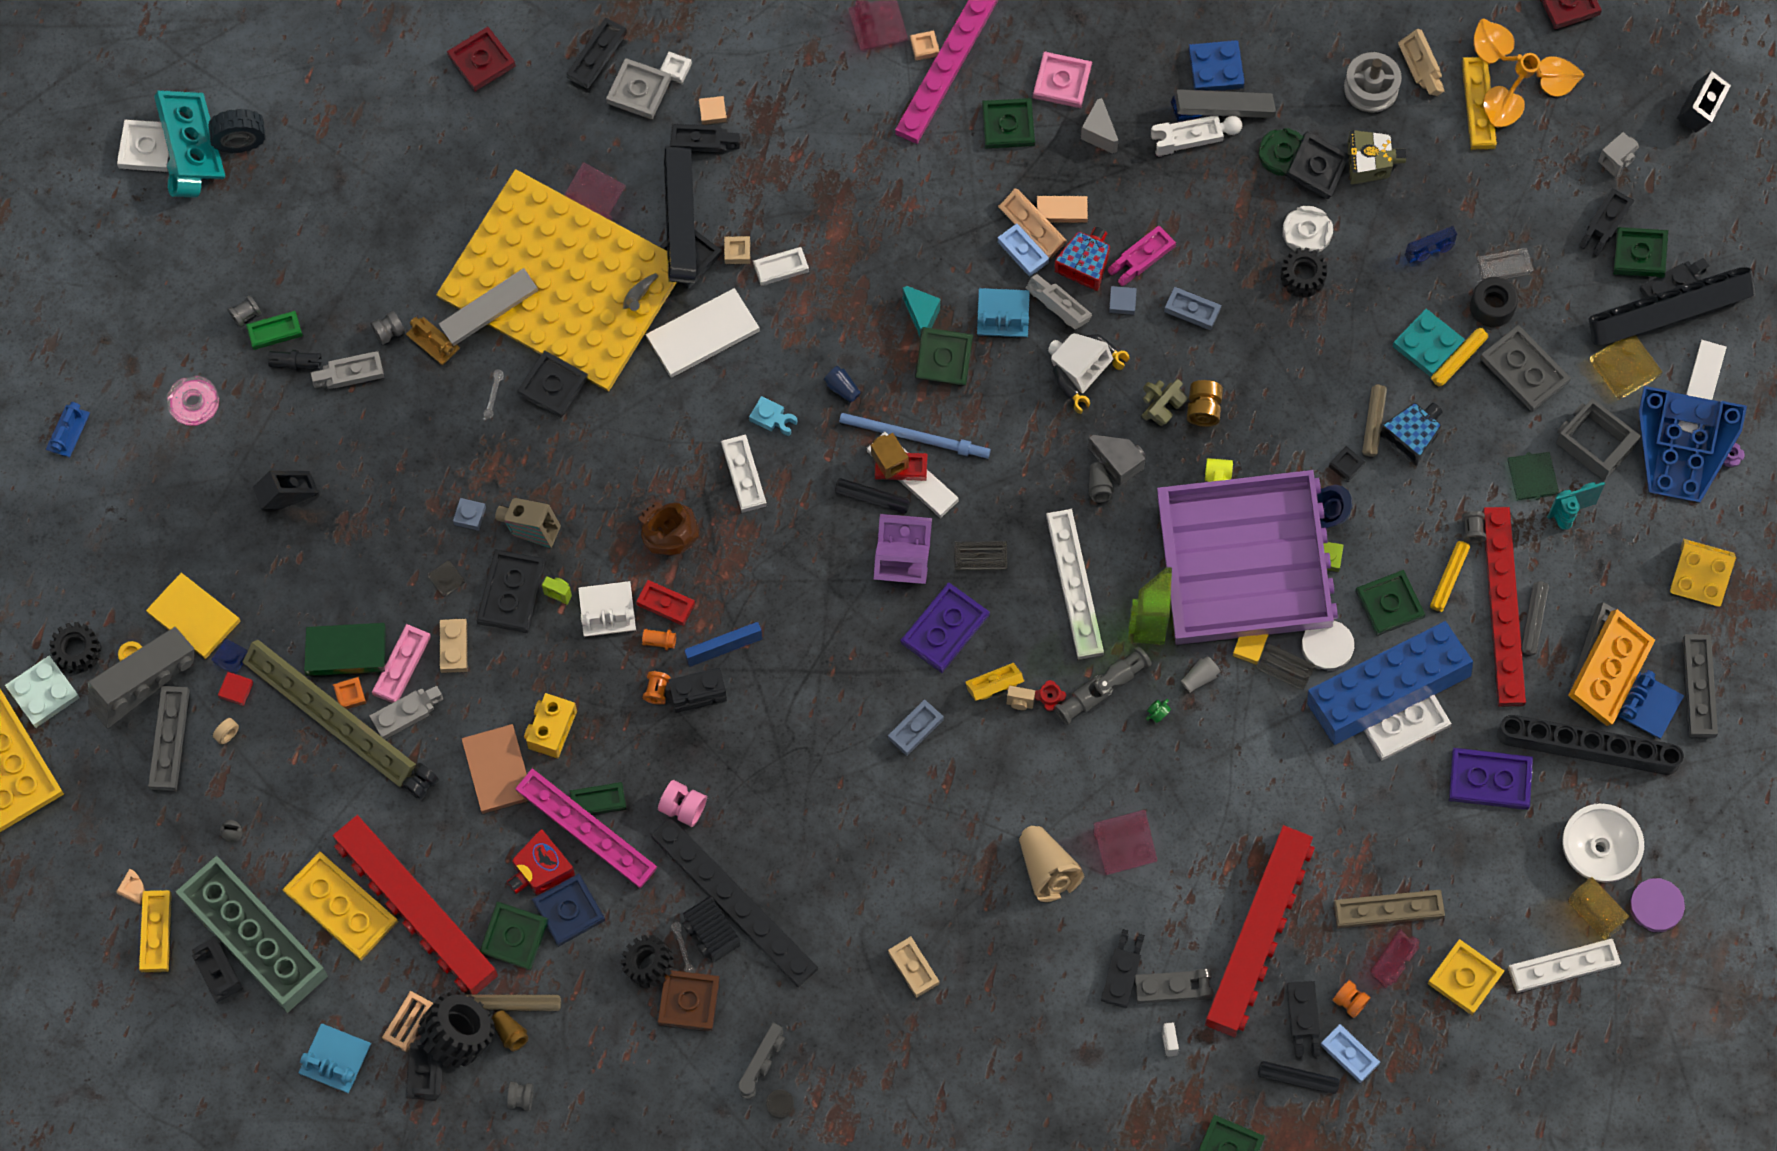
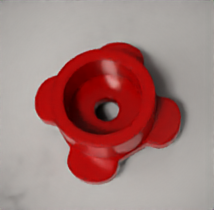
(1050, 687)

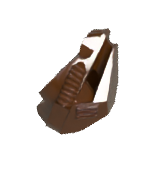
(669, 528)

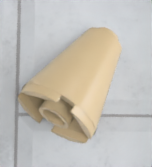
(1048, 865)

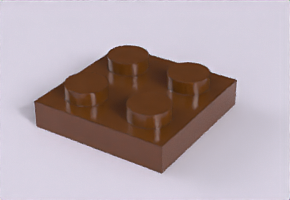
(689, 1000)

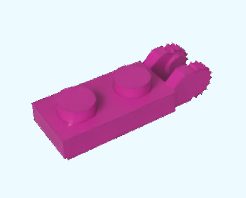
(1143, 254)

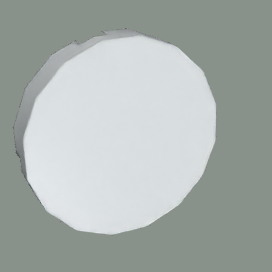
(1307, 228)
(1328, 647)

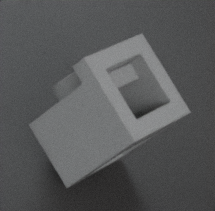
(1618, 154)

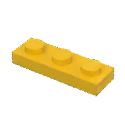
(155, 931)

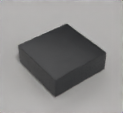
(1347, 464)

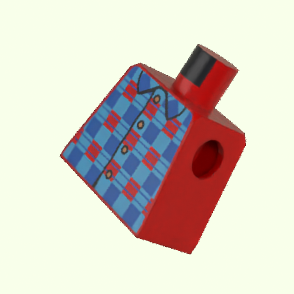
(1085, 258)

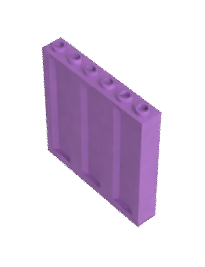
(1246, 557)

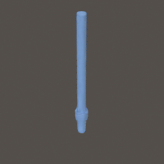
(963, 447)

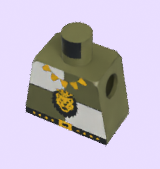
(1371, 156)

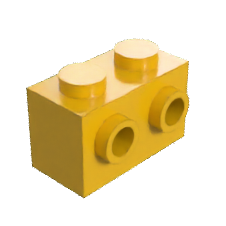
(550, 725)

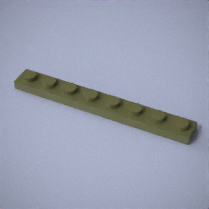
(328, 713)

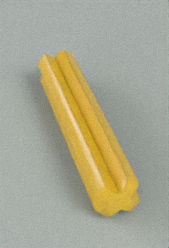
(1459, 357)
(1450, 575)

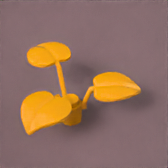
(1502, 106)

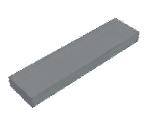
(488, 307)

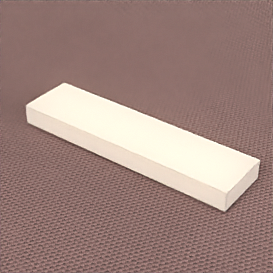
(1704, 376)
(930, 492)
(1564, 965)

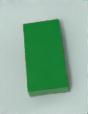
(274, 330)

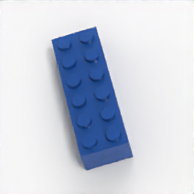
(1389, 682)

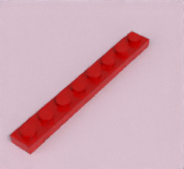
(1504, 607)

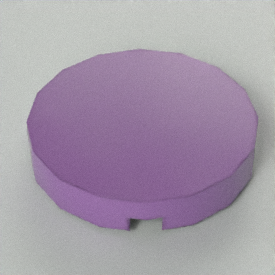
(1657, 905)

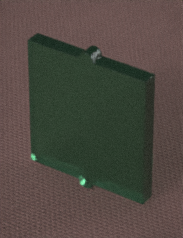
(1533, 476)

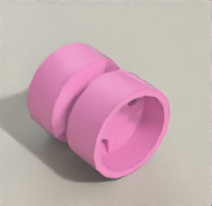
(690, 808)

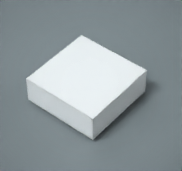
(677, 66)
(1170, 1039)

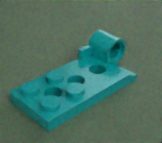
(183, 170)

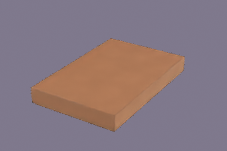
(495, 767)

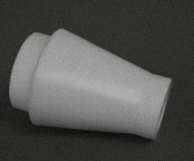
(1201, 674)

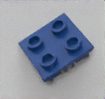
(1650, 704)

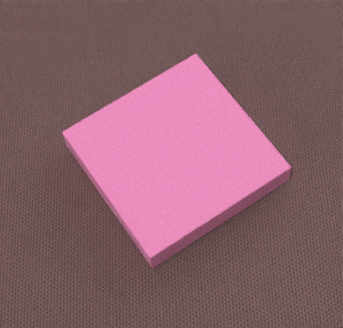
(1062, 79)

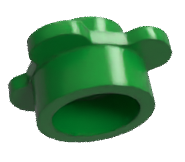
(1158, 710)

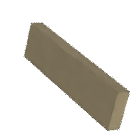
(1389, 909)

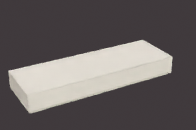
(743, 473)

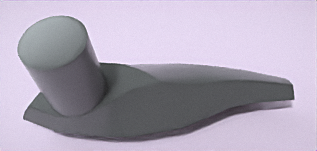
(637, 292)

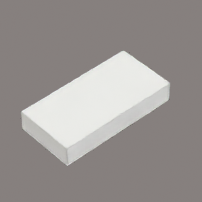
(781, 266)

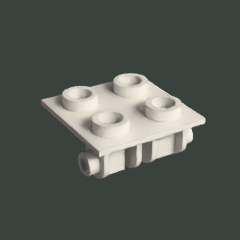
(607, 609)

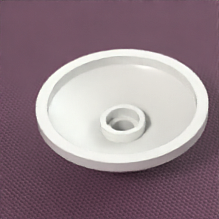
(1606, 827)

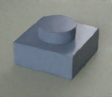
(469, 514)

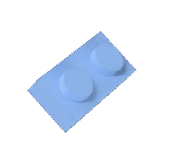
(1023, 250)
(1350, 1053)

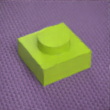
(1335, 551)
(557, 589)

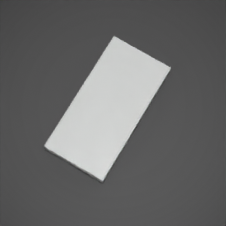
(702, 332)

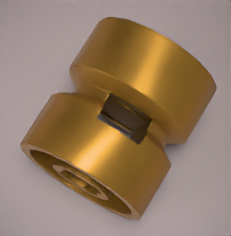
(1205, 404)

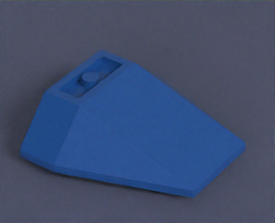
(1681, 461)

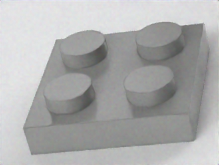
(638, 88)

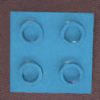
(1003, 312)
(334, 1058)

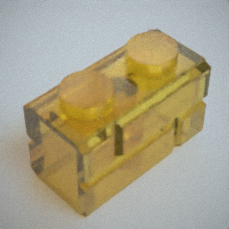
(1598, 908)

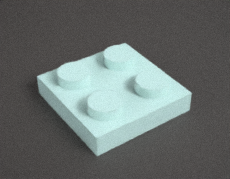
(42, 691)

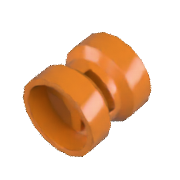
(1346, 995)

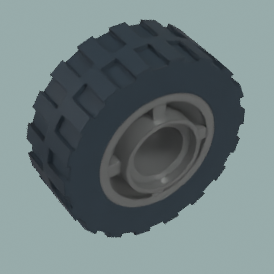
(237, 130)

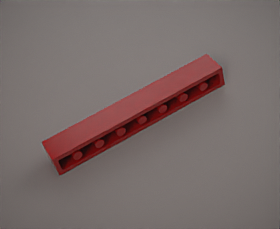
(415, 906)
(1259, 930)

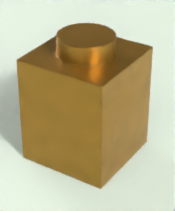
(889, 455)

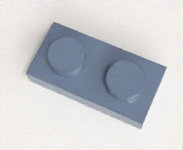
(1192, 308)
(915, 727)

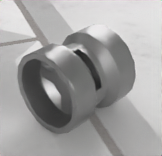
(387, 327)

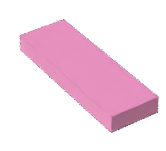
(401, 664)

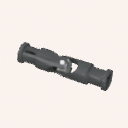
(1117, 675)

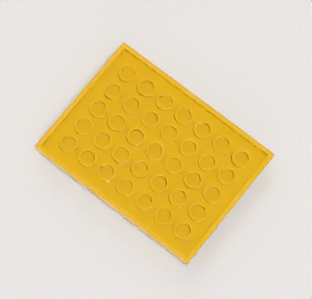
(581, 273)

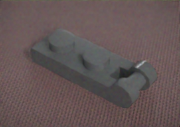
(1173, 986)
(760, 1063)

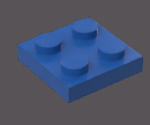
(1216, 66)

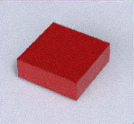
(235, 688)

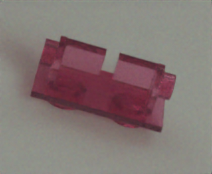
(1392, 960)

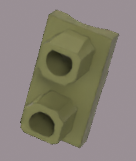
(1171, 394)

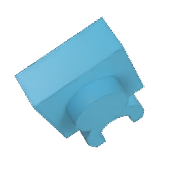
(770, 414)

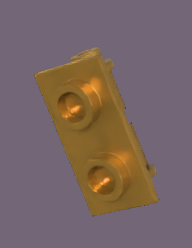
(431, 340)

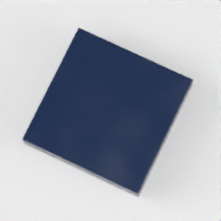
(569, 909)

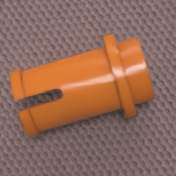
(659, 639)

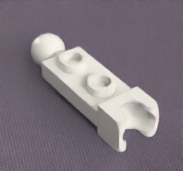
(1193, 133)

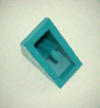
(921, 307)

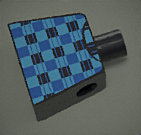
(1413, 431)

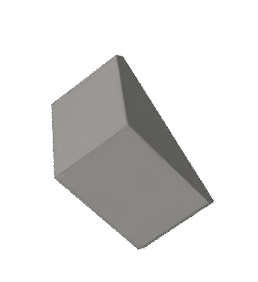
(1099, 128)

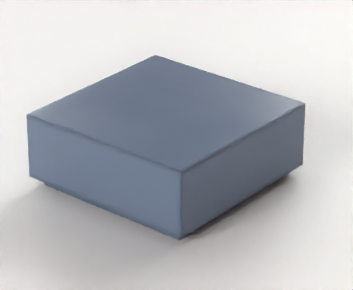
(1122, 300)

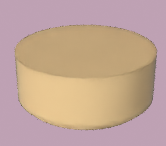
(225, 731)

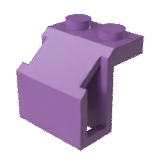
(902, 548)

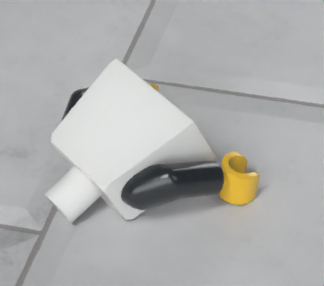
(1081, 361)

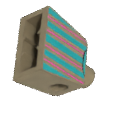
(530, 521)

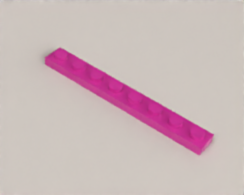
(944, 69)

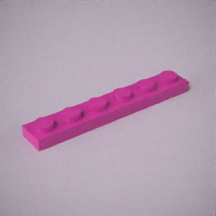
(586, 828)

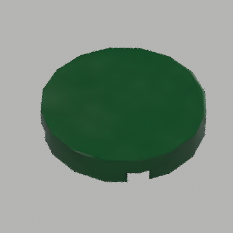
(1278, 150)

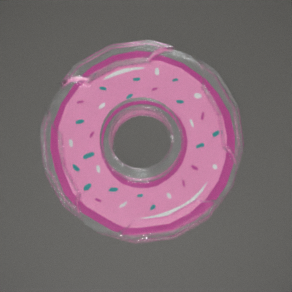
(197, 413)

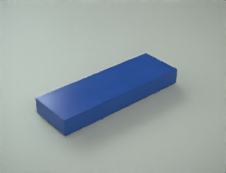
(723, 644)

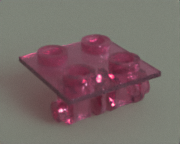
(877, 23)
(595, 190)
(1125, 841)

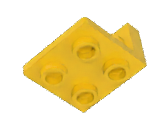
(1702, 572)

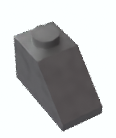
(1118, 455)

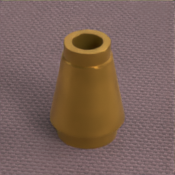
(510, 1032)

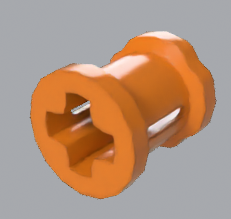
(660, 679)

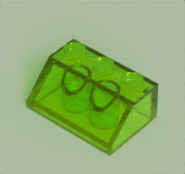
(1152, 610)

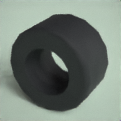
(1489, 315)

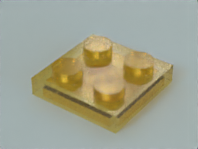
(1626, 366)

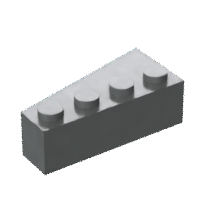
(138, 676)

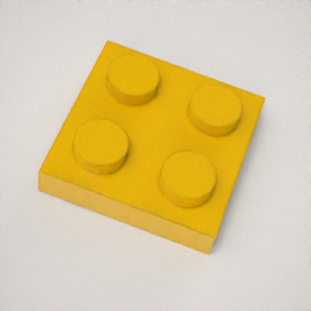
(1465, 977)

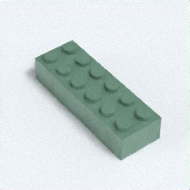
(252, 934)

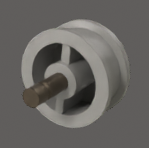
(1372, 82)

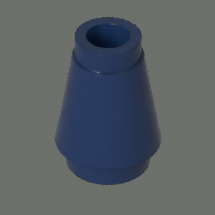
(842, 384)

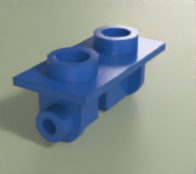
(68, 430)

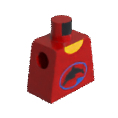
(540, 866)

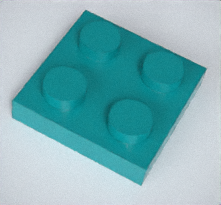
(1428, 342)

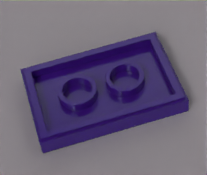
(945, 627)
(1490, 778)

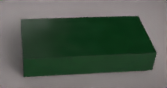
(600, 798)

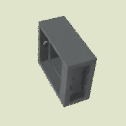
(1594, 410)

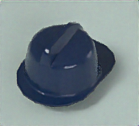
(1336, 505)

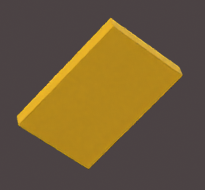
(194, 614)

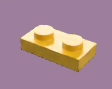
(994, 681)

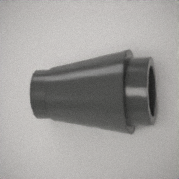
(1100, 486)

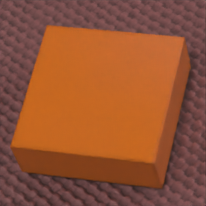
(349, 693)

